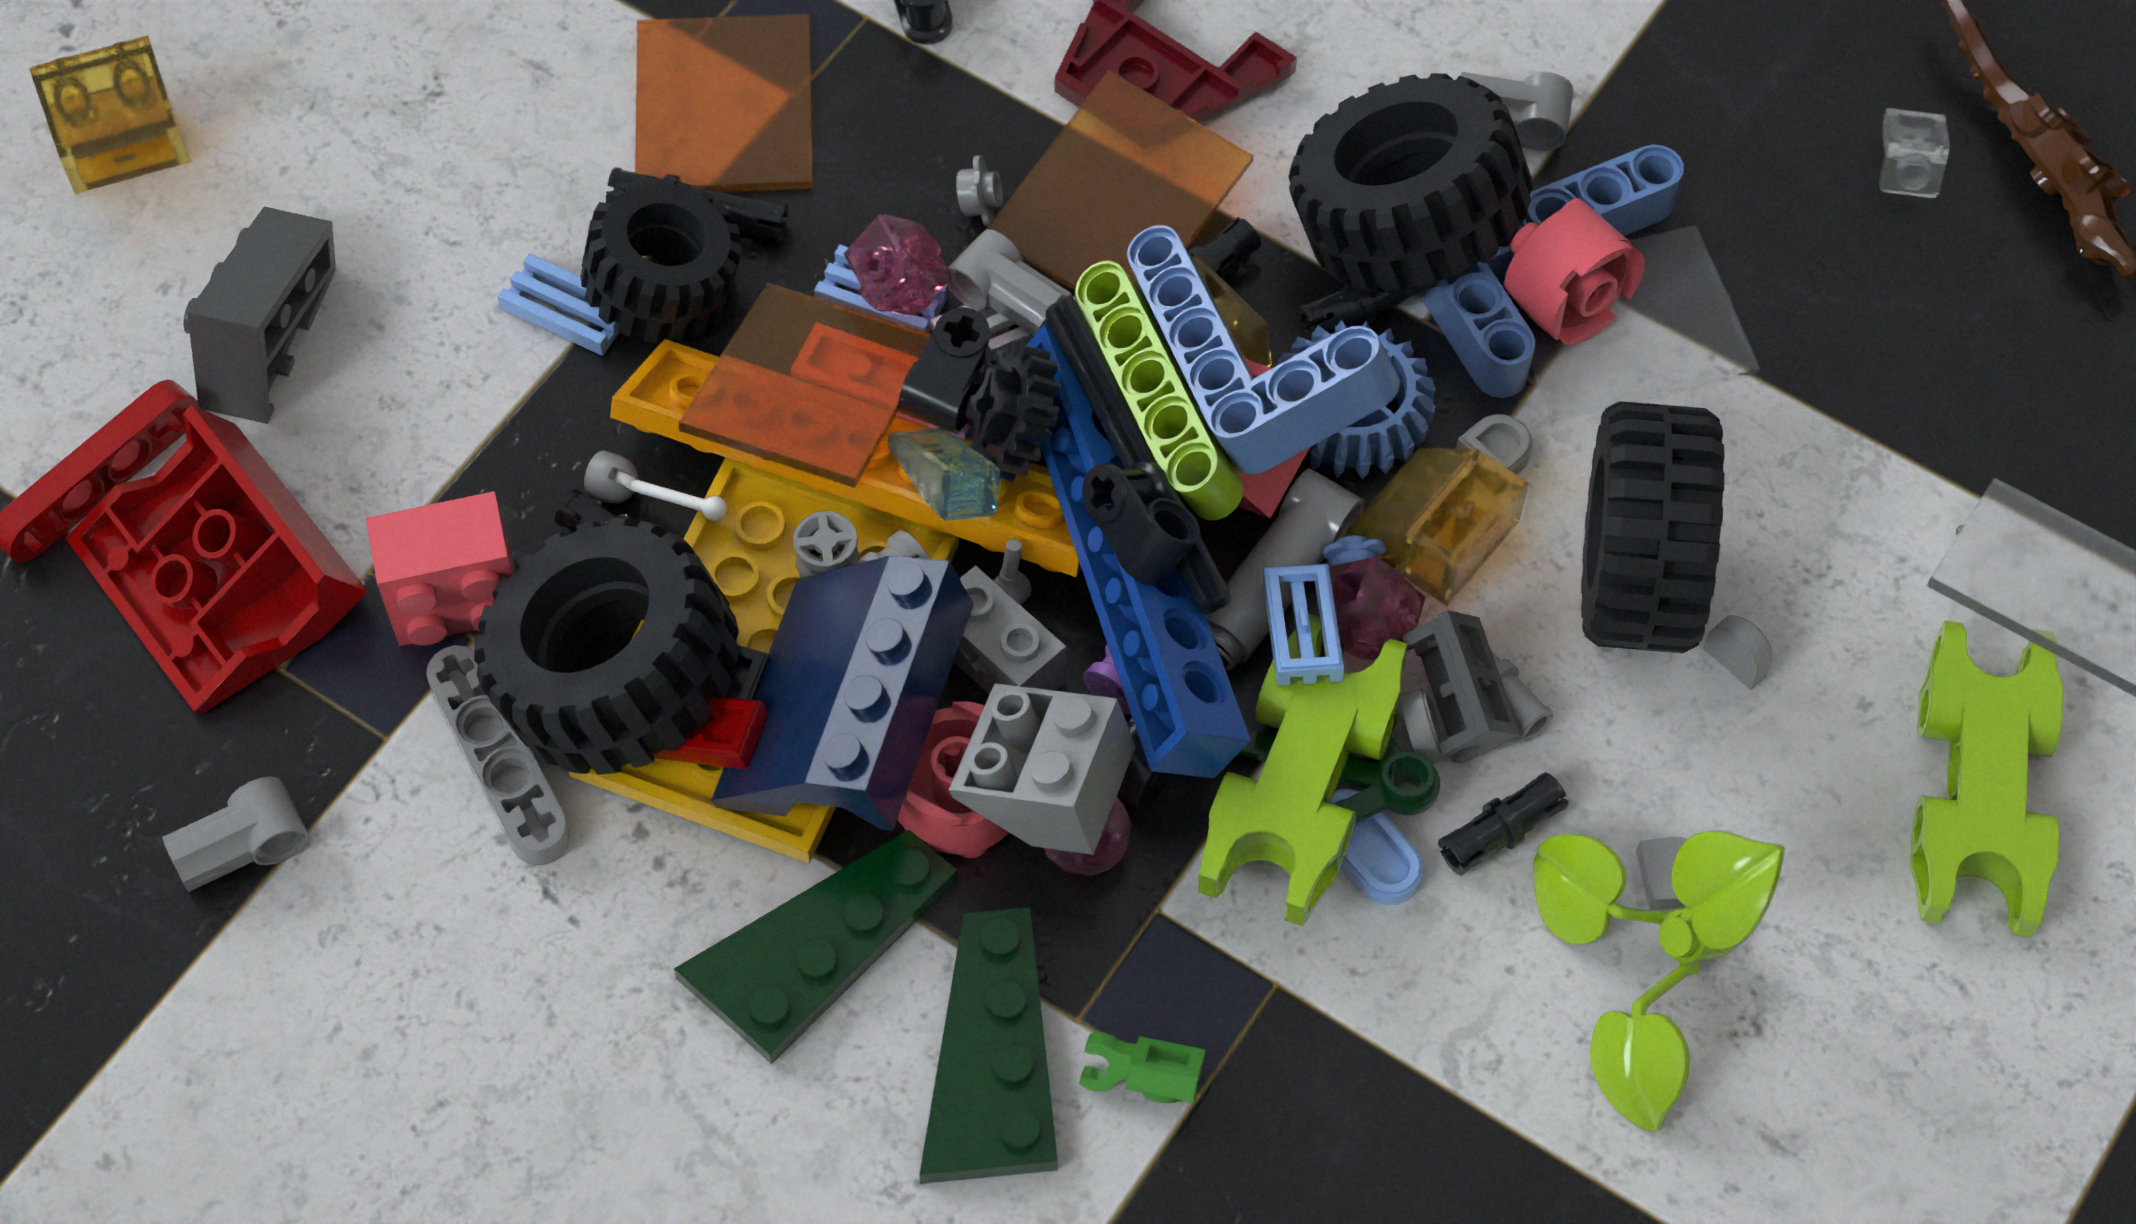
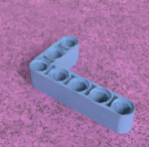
(1625, 191)
(1279, 411)

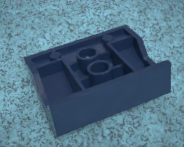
(852, 689)

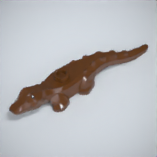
(2056, 147)

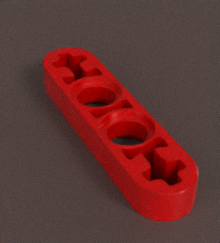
(93, 469)

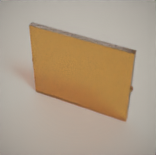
(725, 101)
(1112, 175)
(806, 385)

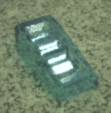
(947, 473)

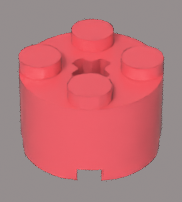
(1572, 272)
(928, 804)

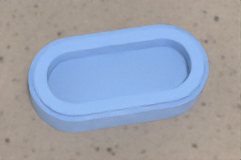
(1380, 858)

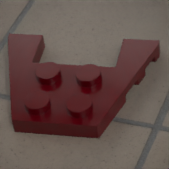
(1161, 66)

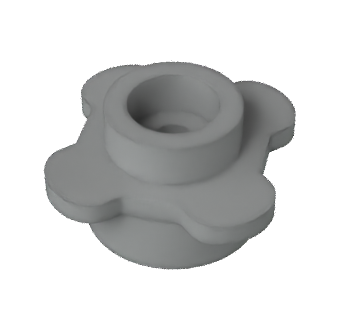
(979, 191)

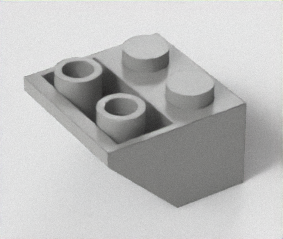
(1046, 765)

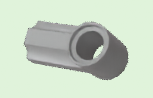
(1537, 106)
(996, 276)
(254, 827)

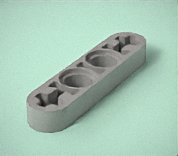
(496, 754)

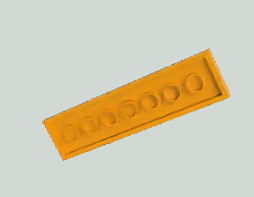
(1026, 510)

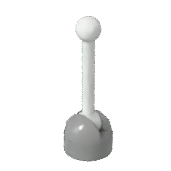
(615, 479)

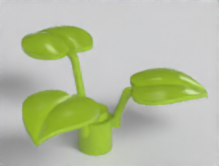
(1726, 892)

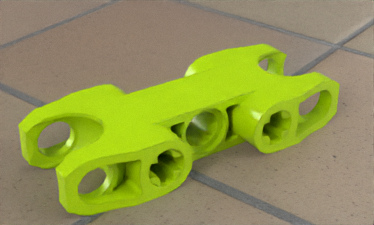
(1289, 808)
(1984, 818)

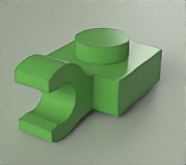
(1152, 1066)

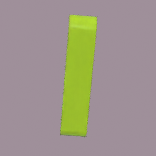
(1158, 391)

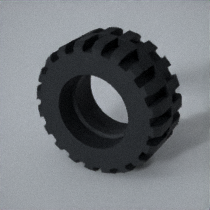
(1411, 183)
(1652, 527)
(641, 695)

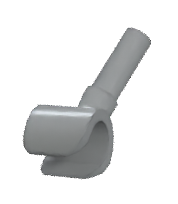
(1011, 579)

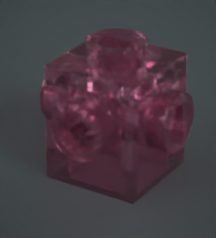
(897, 265)
(1372, 605)

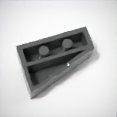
(254, 309)

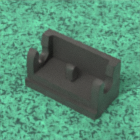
(1464, 685)

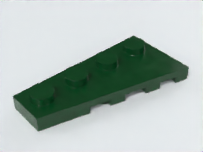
(807, 952)
(992, 1069)

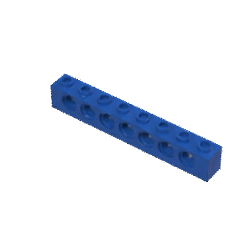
(1152, 631)

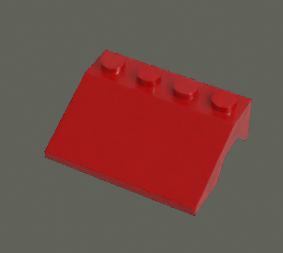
(215, 564)

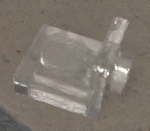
(1914, 152)

